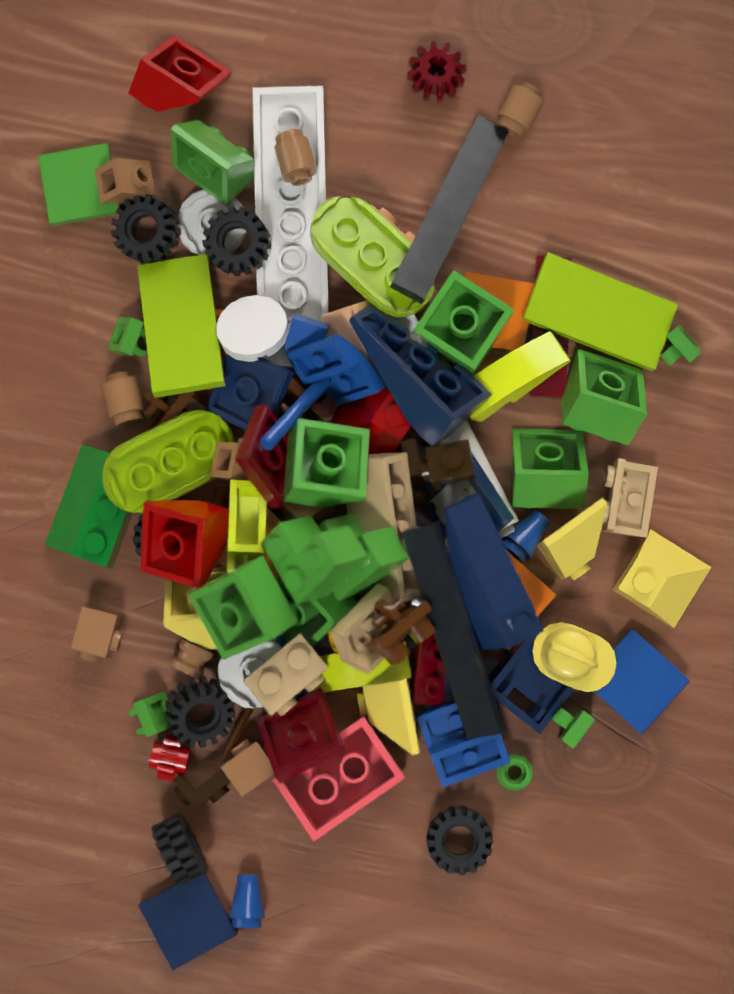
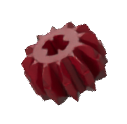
(437, 59)

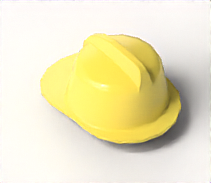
(574, 657)

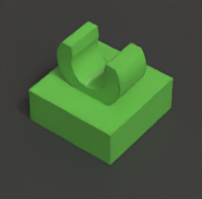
(125, 337)
(682, 345)
(151, 714)
(573, 727)

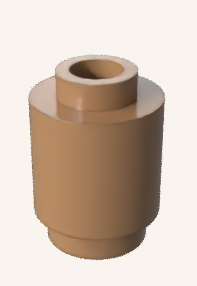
(519, 109)
(295, 157)
(123, 399)

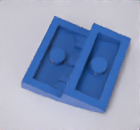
(343, 365)
(641, 683)
(451, 751)

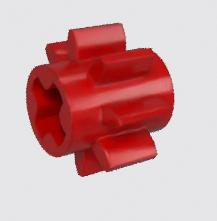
(169, 758)

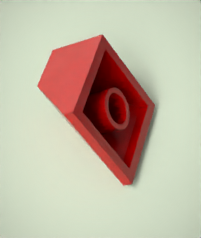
(176, 76)
(379, 415)
(182, 539)

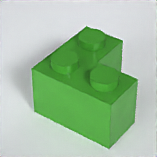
(383, 551)
(312, 560)

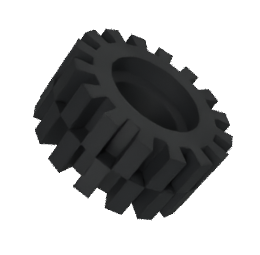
(127, 223)
(222, 226)
(208, 727)
(179, 849)
(459, 862)

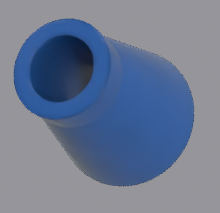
(526, 536)
(247, 903)

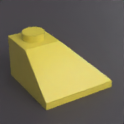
(575, 542)
(661, 578)
(181, 615)
(390, 712)

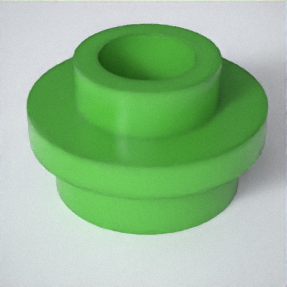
(520, 782)

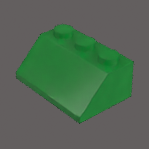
(86, 518)

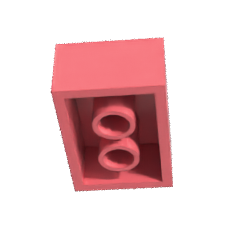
(344, 783)

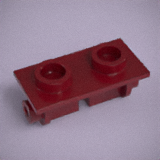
(428, 675)

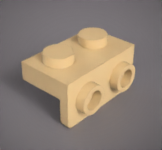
(629, 498)
(356, 630)
(285, 675)

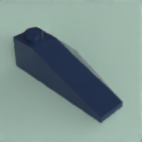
(425, 387)
(487, 578)

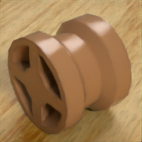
(191, 658)

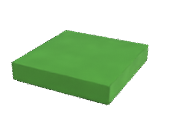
(72, 184)

